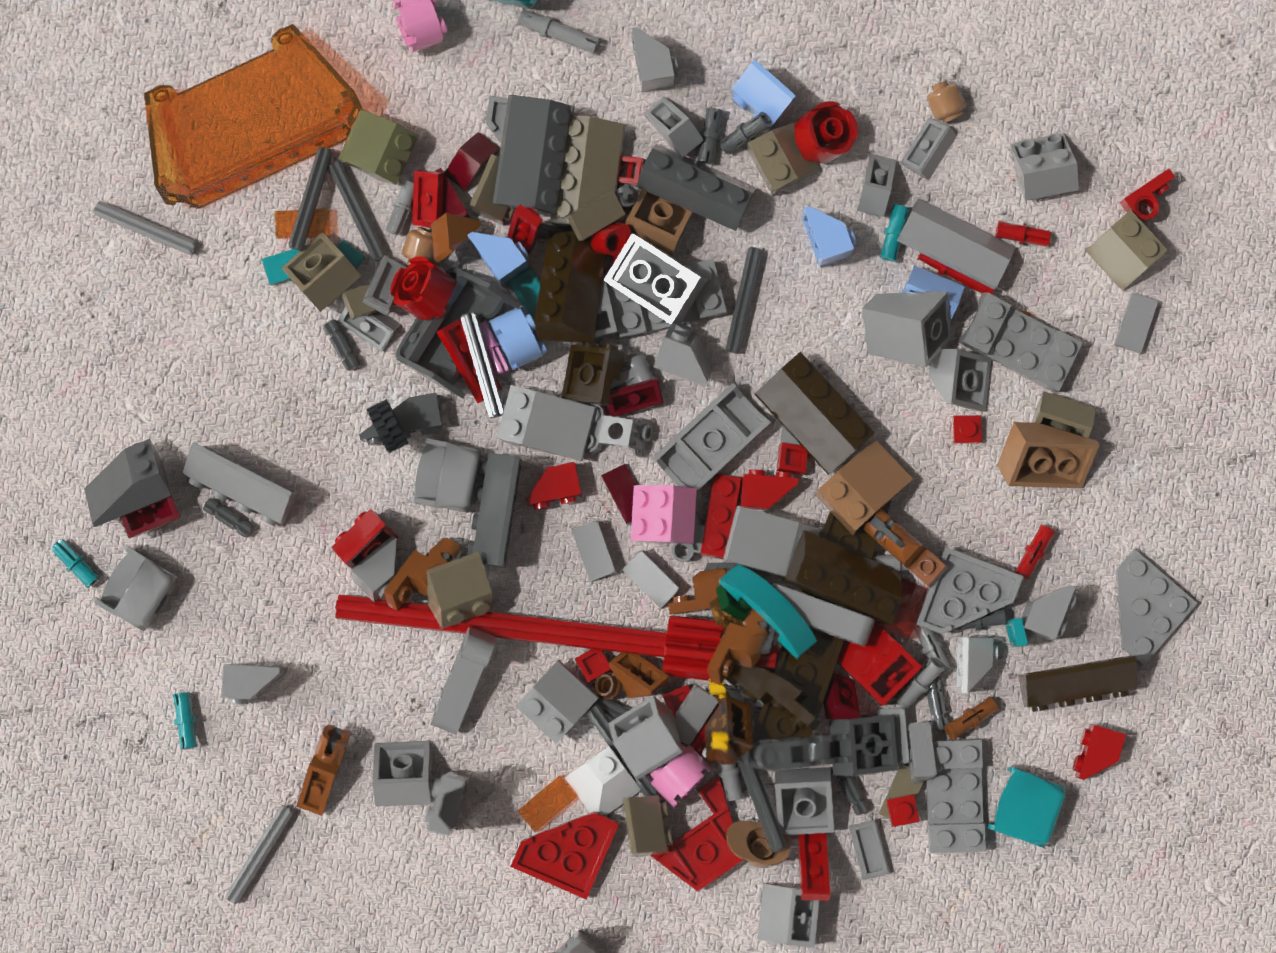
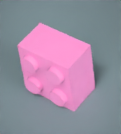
(663, 514)

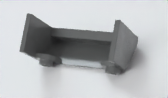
(423, 348)

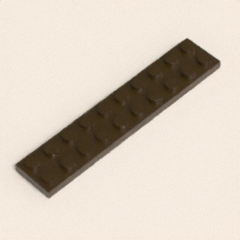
(814, 668)

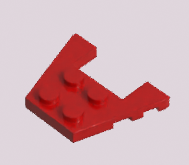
(703, 851)

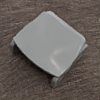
(446, 476)
(136, 589)

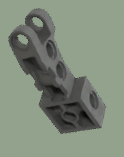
(853, 748)

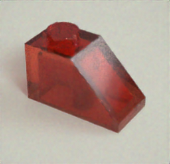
(908, 611)

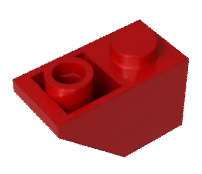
(555, 484)
(764, 491)
(1100, 750)

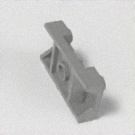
(634, 319)
(1021, 343)
(711, 439)
(956, 798)
(448, 802)

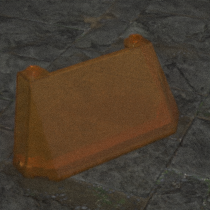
(247, 121)

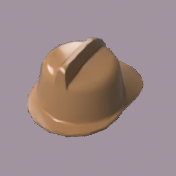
(749, 843)

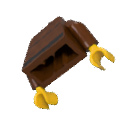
(729, 729)

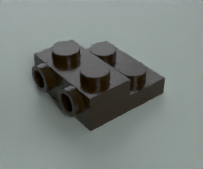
(591, 372)

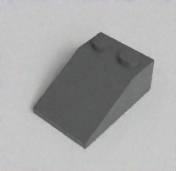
(127, 484)

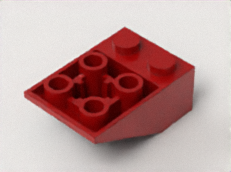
(880, 666)

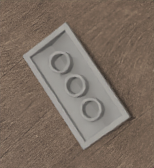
(956, 244)

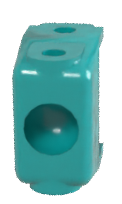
(1028, 808)

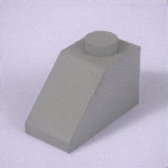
(673, 126)
(876, 185)
(377, 569)

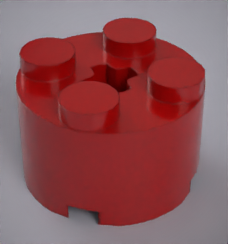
(825, 132)
(422, 289)

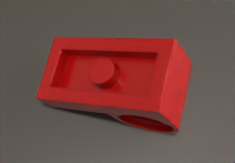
(1145, 195)
(619, 235)

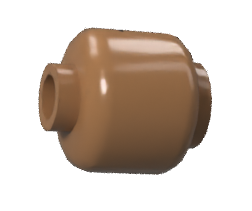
(946, 101)
(418, 244)

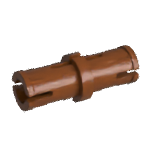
(957, 728)

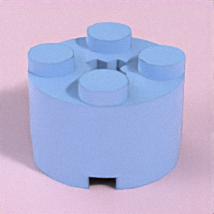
(518, 337)

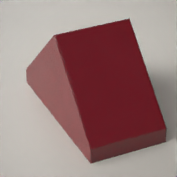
(470, 160)
(150, 517)

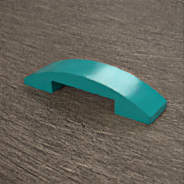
(772, 607)

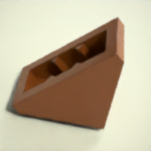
(449, 233)
(637, 675)

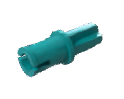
(75, 563)

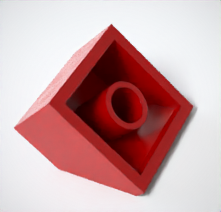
(362, 538)

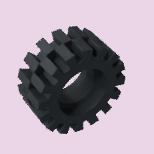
(387, 426)

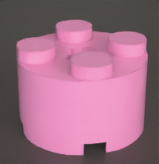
(419, 23)
(680, 775)

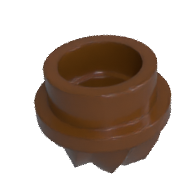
(608, 686)

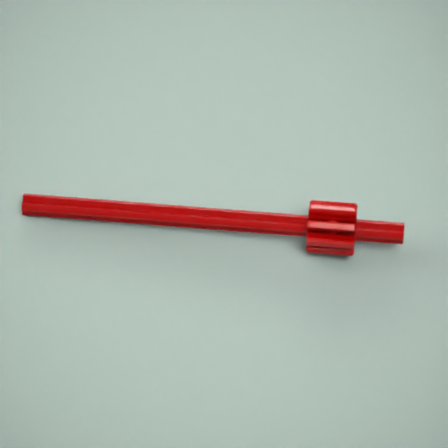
(685, 645)

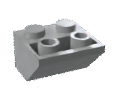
(1045, 166)
(1046, 614)
(646, 736)
(786, 917)

